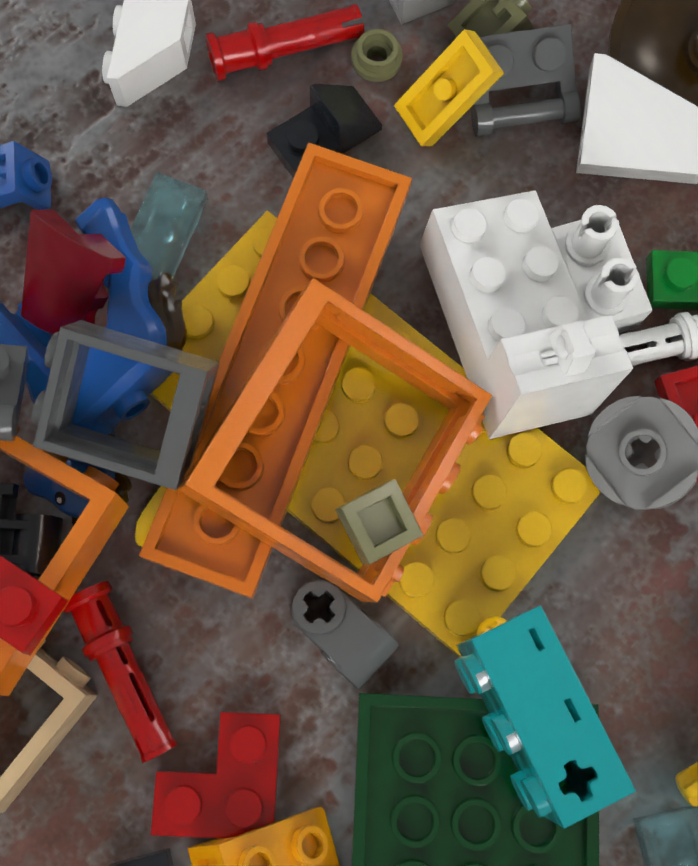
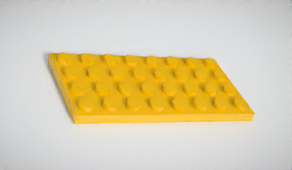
(488, 529)

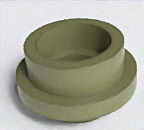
(377, 43)

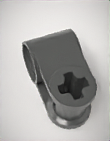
(350, 639)

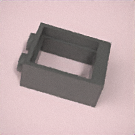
(56, 406)

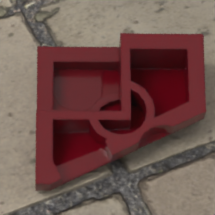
(65, 272)

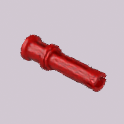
(260, 45)
(108, 644)

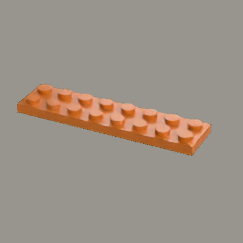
(327, 230)

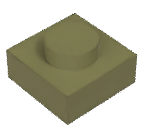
(379, 522)

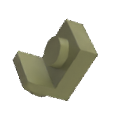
(492, 17)

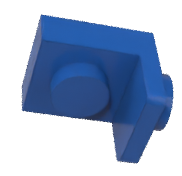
(24, 177)

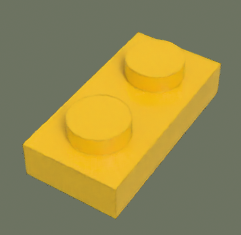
(448, 88)

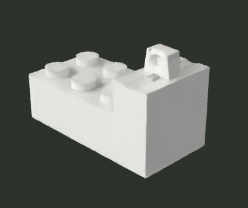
(519, 314)

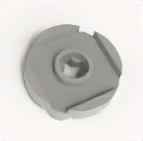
(611, 448)

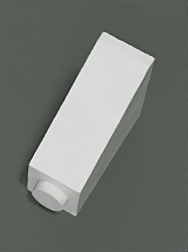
(636, 127)

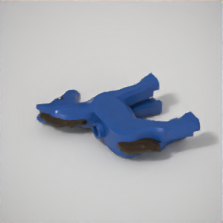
(111, 385)

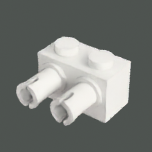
(603, 268)

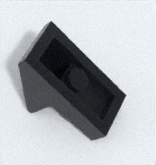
(334, 121)

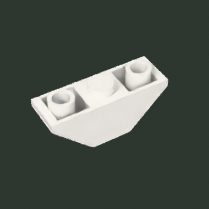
(148, 47)

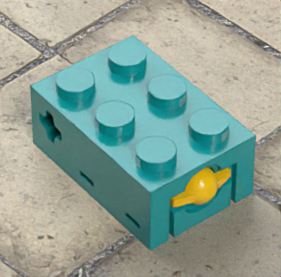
(542, 718)

